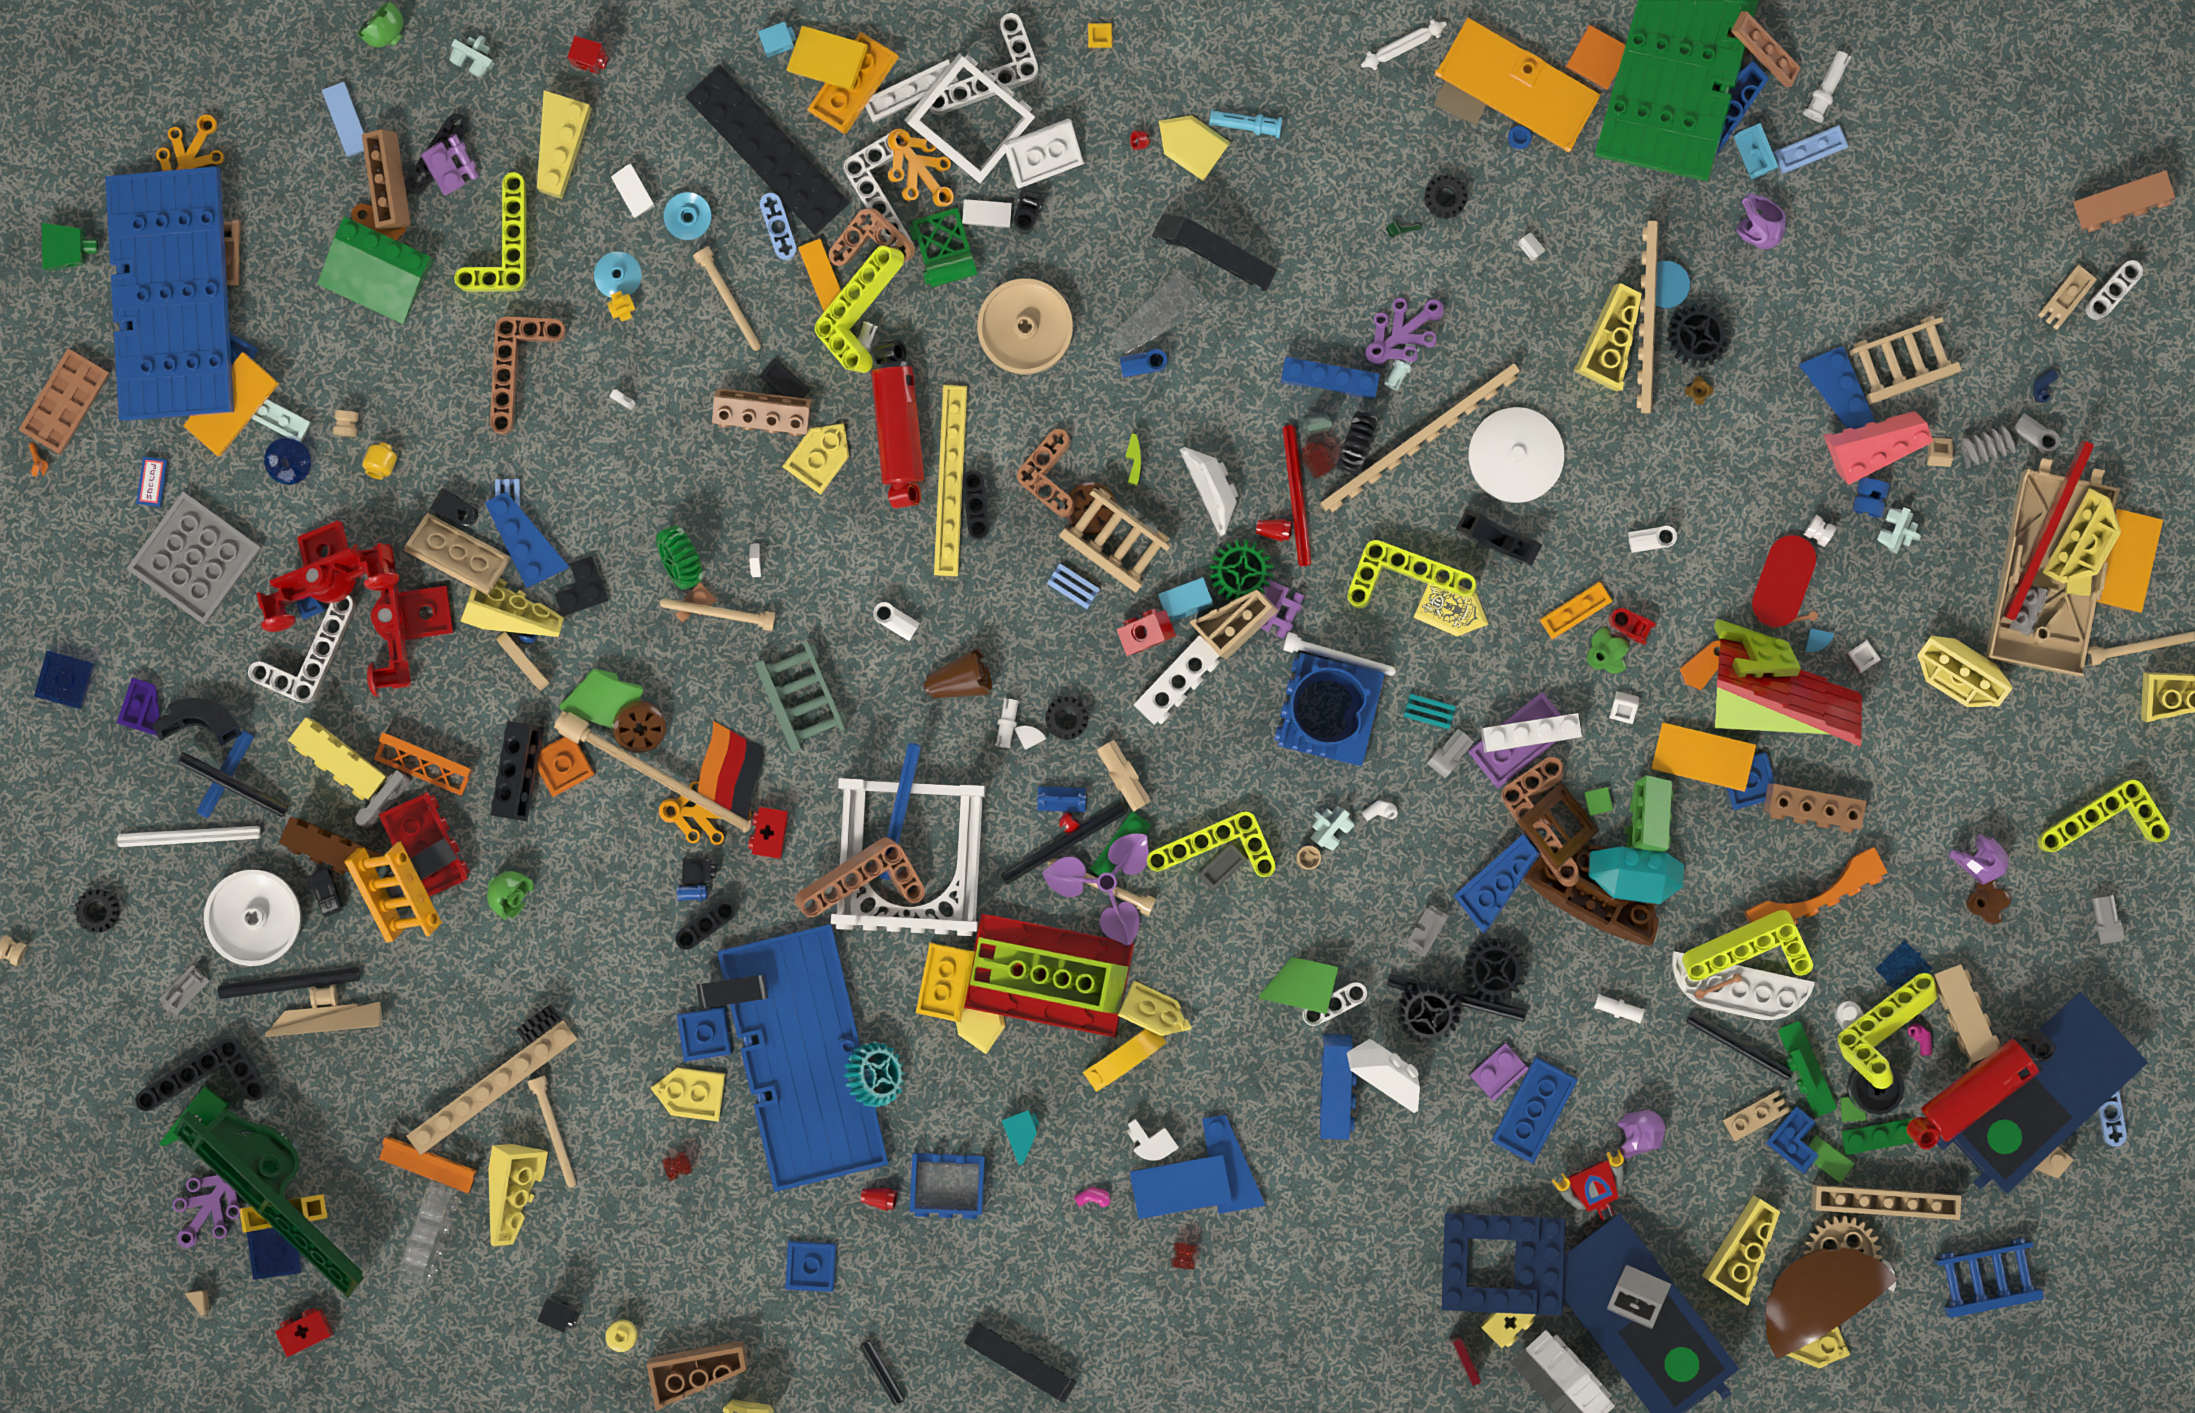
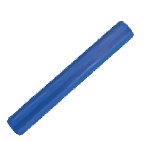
(229, 767)

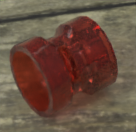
(677, 1166)
(1184, 1254)

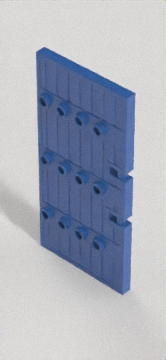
(175, 294)
(804, 1036)

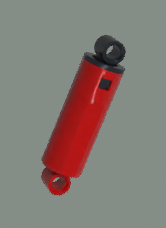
(897, 424)
(1981, 1089)

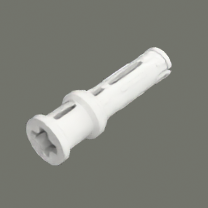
(1823, 96)

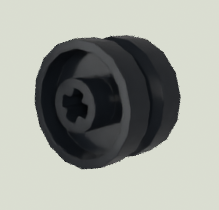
(1879, 1102)

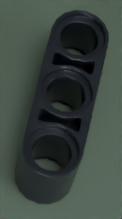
(972, 494)
(695, 929)
(732, 991)

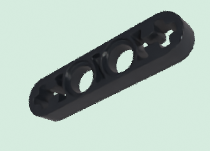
(420, 164)

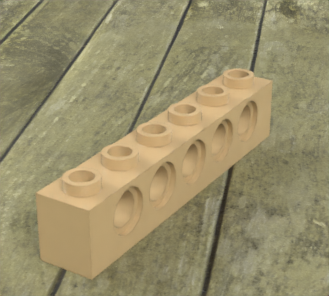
(1886, 1202)

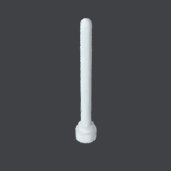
(1294, 643)

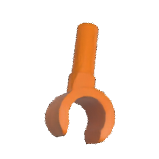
(39, 464)

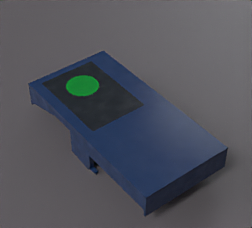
(2081, 1076)
(1664, 1365)

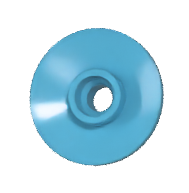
(683, 204)
(629, 278)

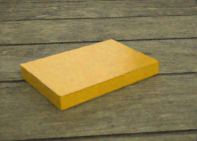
(827, 58)
(945, 982)

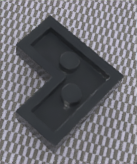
(588, 591)

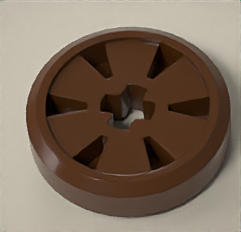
(1081, 498)
(625, 727)

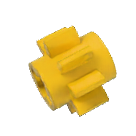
(621, 306)

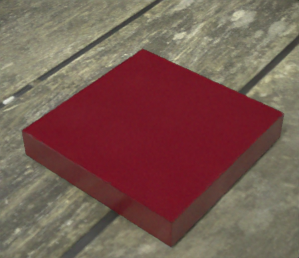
(1465, 1360)

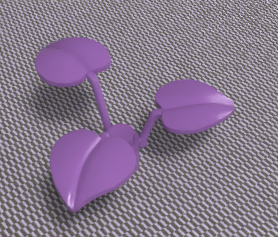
(1127, 853)

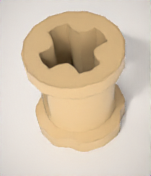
(323, 996)

